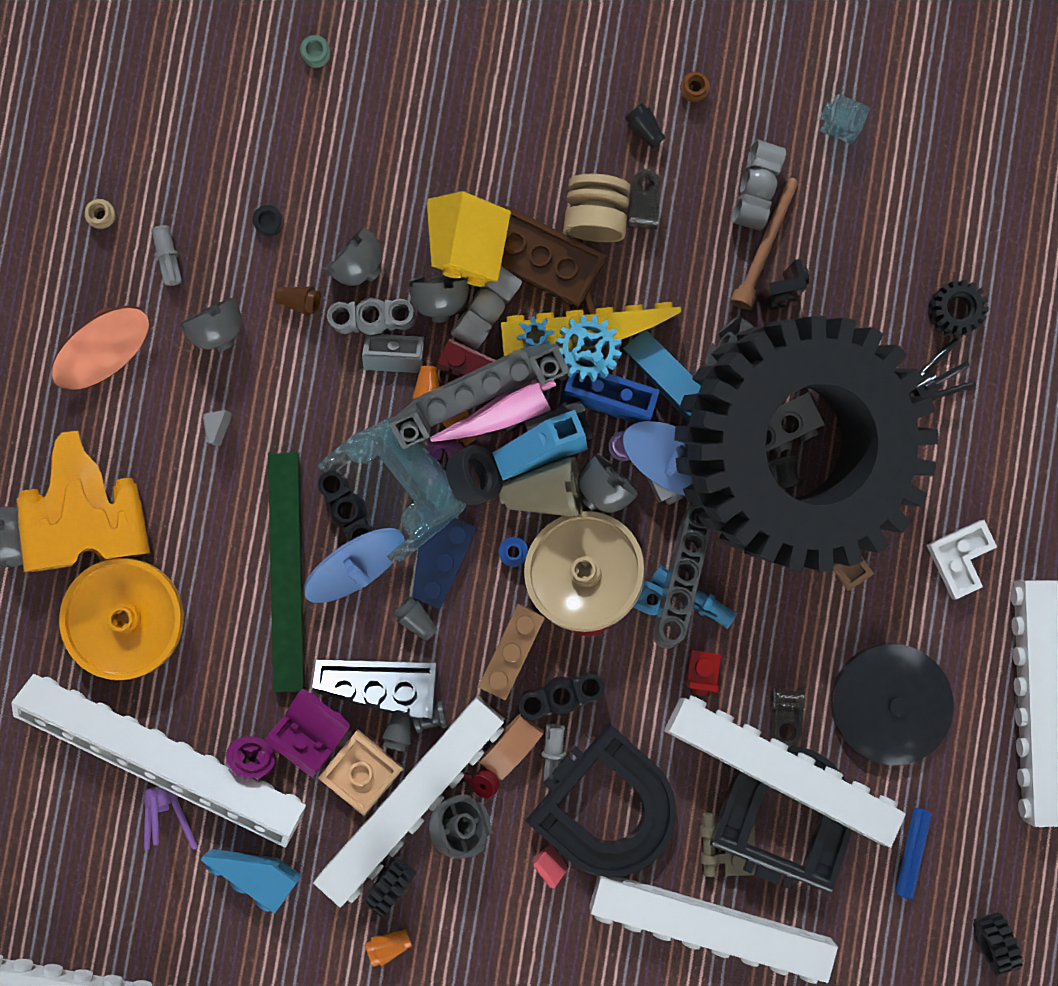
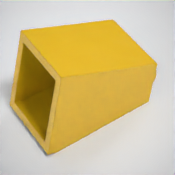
(467, 237)

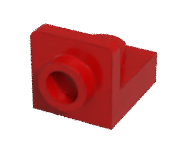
(703, 672)

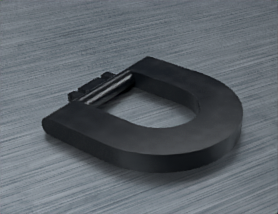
(737, 819)
(581, 847)

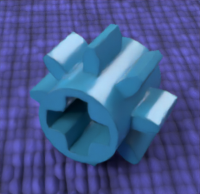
(540, 327)

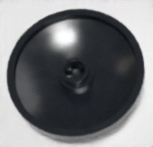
(892, 704)

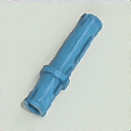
(703, 603)

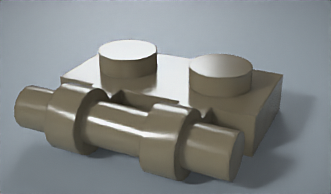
(710, 858)

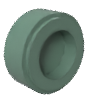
(315, 51)

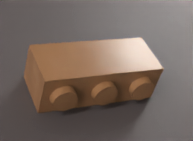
(511, 651)

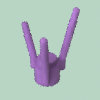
(157, 801)

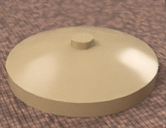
(584, 571)

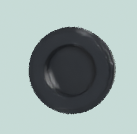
(268, 220)

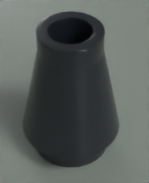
(645, 125)

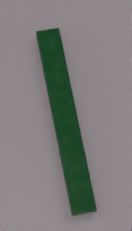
(286, 572)

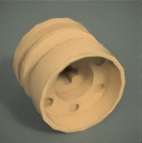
(597, 208)

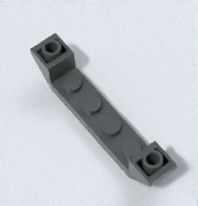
(475, 388)

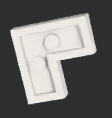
(954, 555)

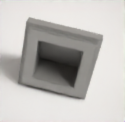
(216, 426)

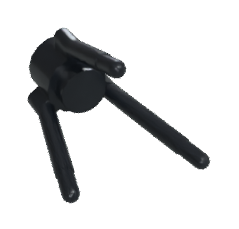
(933, 383)

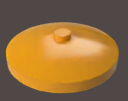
(121, 619)

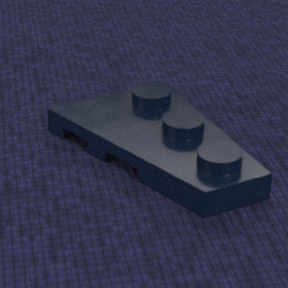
(440, 561)

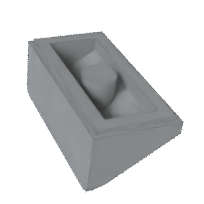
(393, 353)

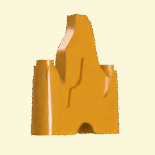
(78, 514)

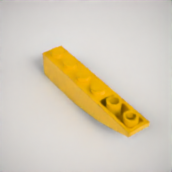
(626, 323)

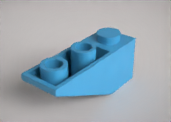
(542, 445)
(259, 876)

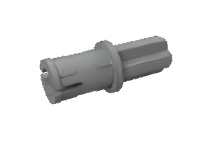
(166, 255)
(553, 749)

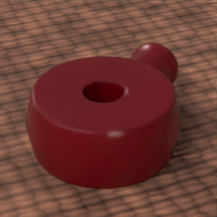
(483, 783)

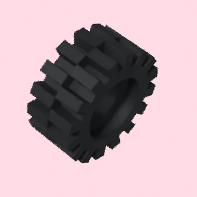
(973, 300)
(389, 886)
(997, 943)

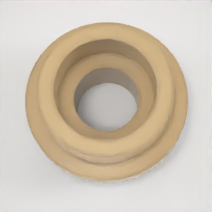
(94, 208)

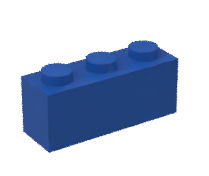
(613, 396)

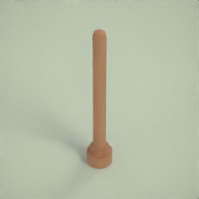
(744, 296)

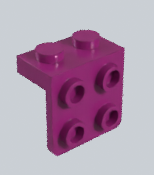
(308, 732)

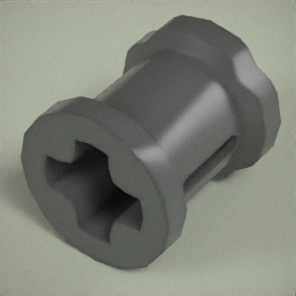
(439, 719)

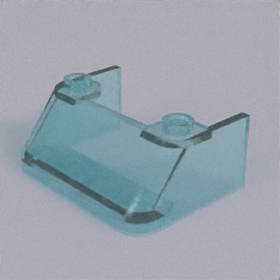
(416, 472)

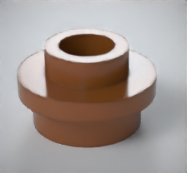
(698, 79)

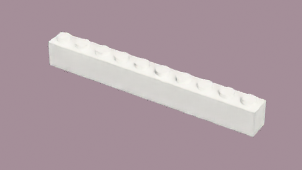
(158, 759)

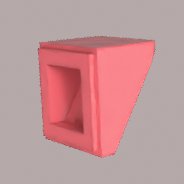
(550, 865)

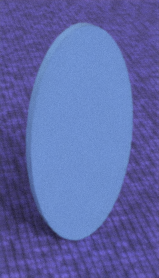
(653, 452)
(352, 565)

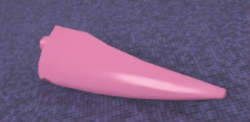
(503, 411)

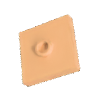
(361, 772)

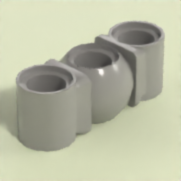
(758, 185)
(485, 309)
(358, 312)

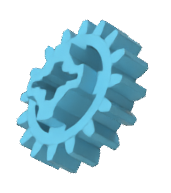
(594, 359)

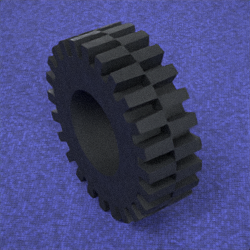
(876, 451)

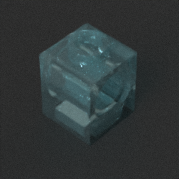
(844, 118)

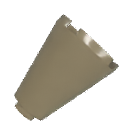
(545, 489)

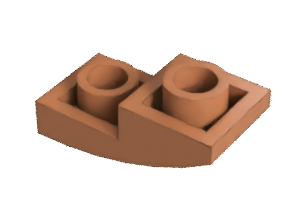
(511, 747)

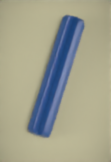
(913, 853)

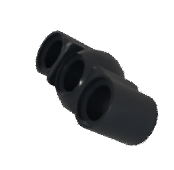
(341, 497)
(549, 705)

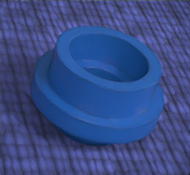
(503, 551)

